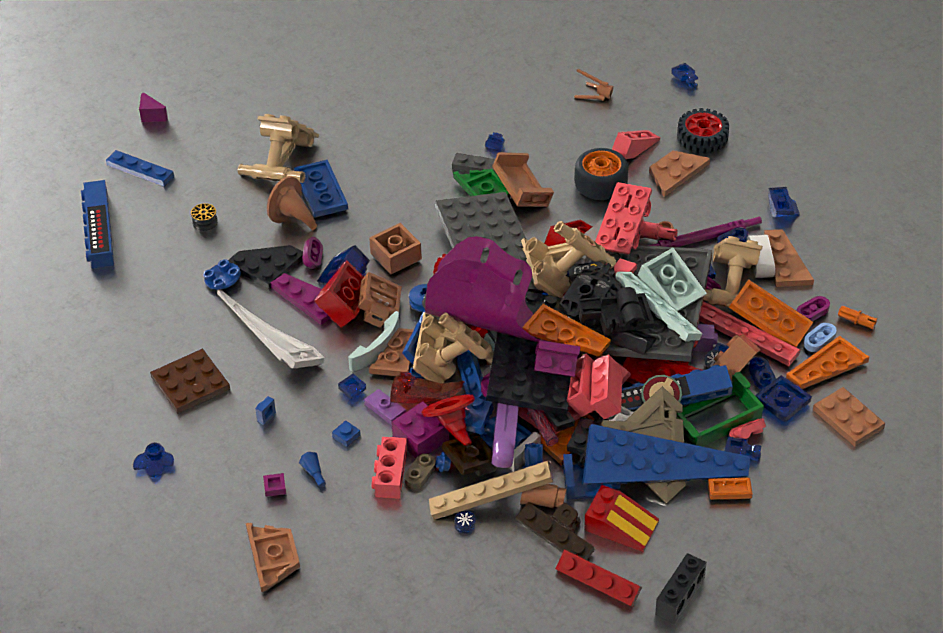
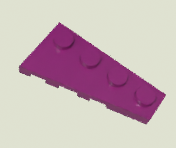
(301, 295)

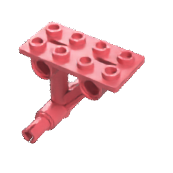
(625, 223)

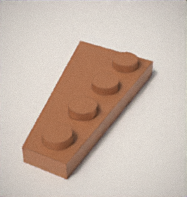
(788, 264)

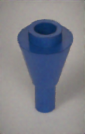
(310, 463)

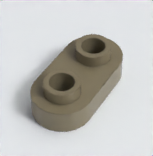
(422, 467)

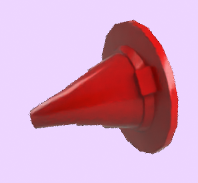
(451, 415)

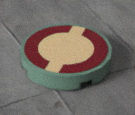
(655, 383)

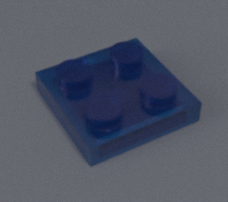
(783, 398)

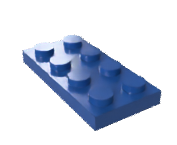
(322, 189)

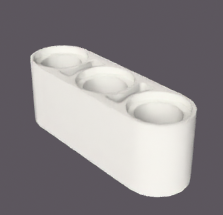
(765, 267)

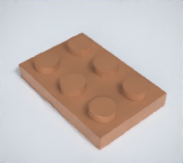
(848, 416)

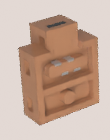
(378, 299)

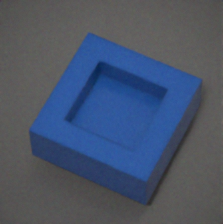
(265, 410)
(346, 433)

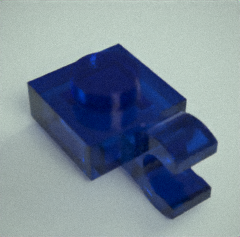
(685, 72)
(741, 446)

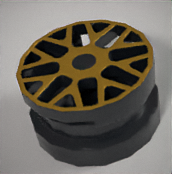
(204, 217)

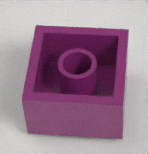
(422, 433)

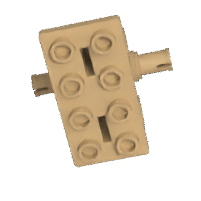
(281, 132)
(736, 256)
(551, 263)
(443, 341)

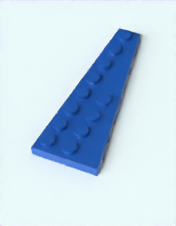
(636, 457)

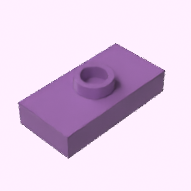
(381, 405)

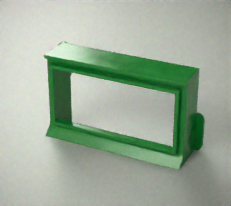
(743, 393)

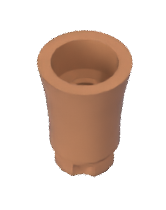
(545, 495)

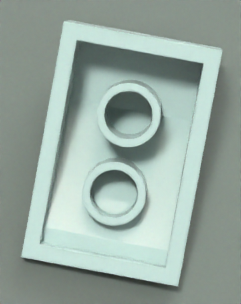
(671, 280)

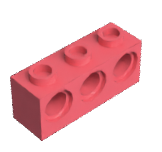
(390, 467)

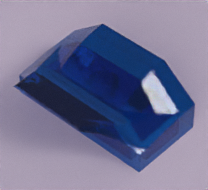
(781, 203)

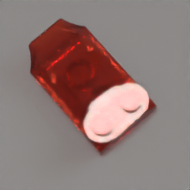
(415, 390)

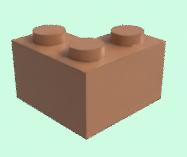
(738, 354)

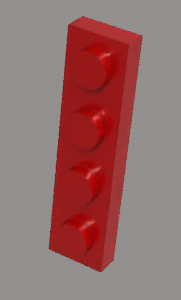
(598, 578)

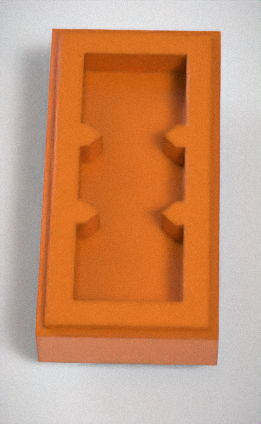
(730, 488)

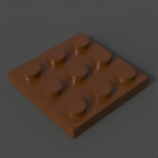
(190, 381)

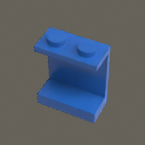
(573, 481)

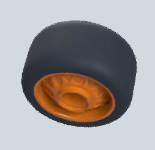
(599, 172)

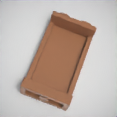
(520, 181)

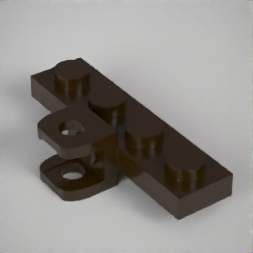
(558, 529)

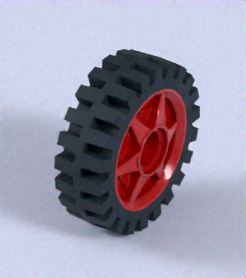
(703, 130)

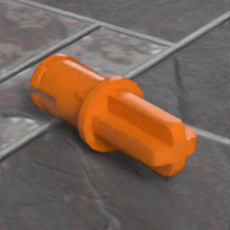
(857, 317)

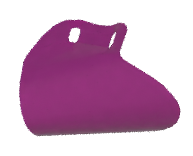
(480, 291)

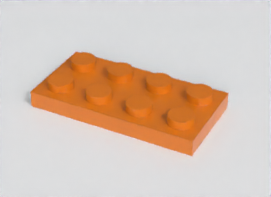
(770, 314)

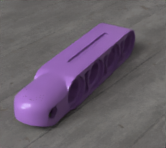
(504, 435)

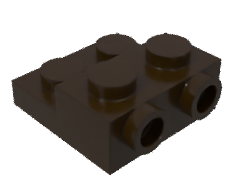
(470, 458)

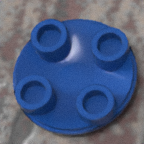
(222, 275)

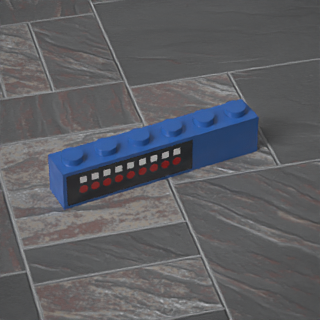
(98, 224)
(695, 387)

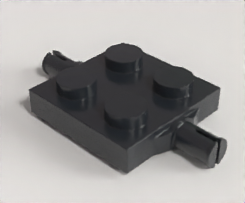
(579, 438)

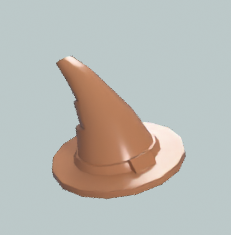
(286, 202)

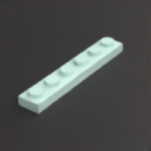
(661, 308)

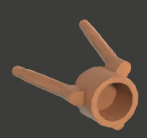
(603, 89)

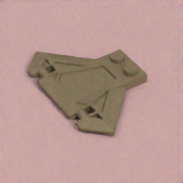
(650, 421)

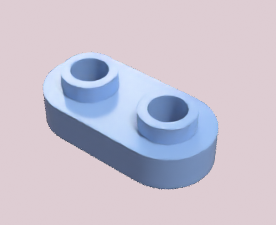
(820, 337)

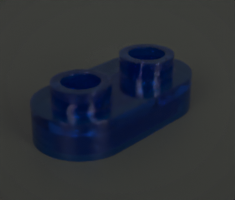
(759, 370)

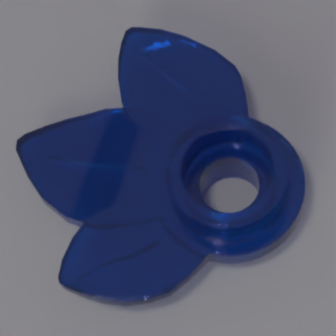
(153, 460)

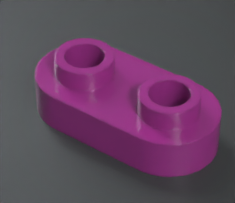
(312, 253)
(814, 307)

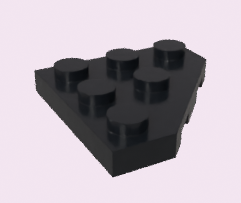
(267, 264)

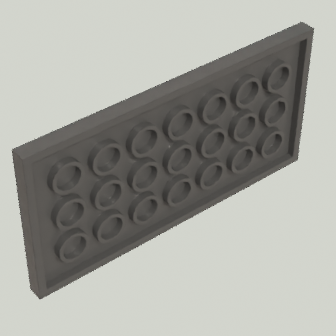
(485, 217)

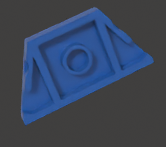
(478, 415)

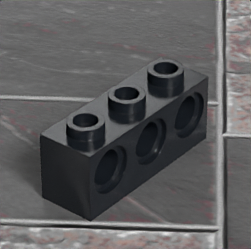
(680, 588)

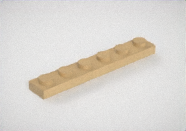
(490, 490)

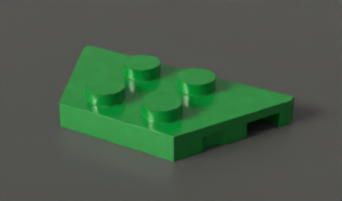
(480, 182)

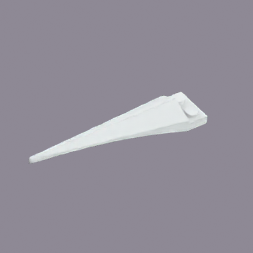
(283, 346)

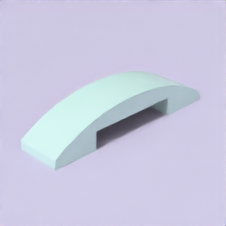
(364, 356)

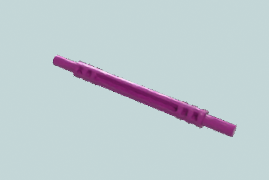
(707, 233)

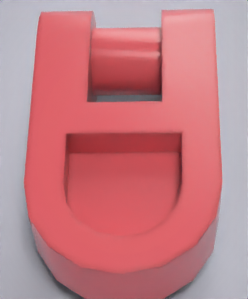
(743, 431)

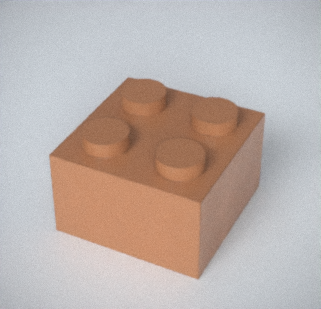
(395, 248)

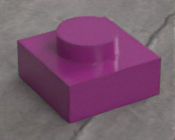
(274, 484)

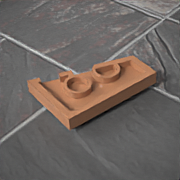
(391, 360)

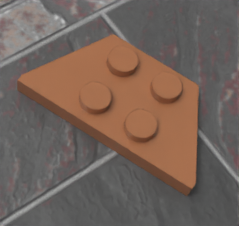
(676, 169)
(273, 553)

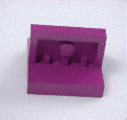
(556, 358)

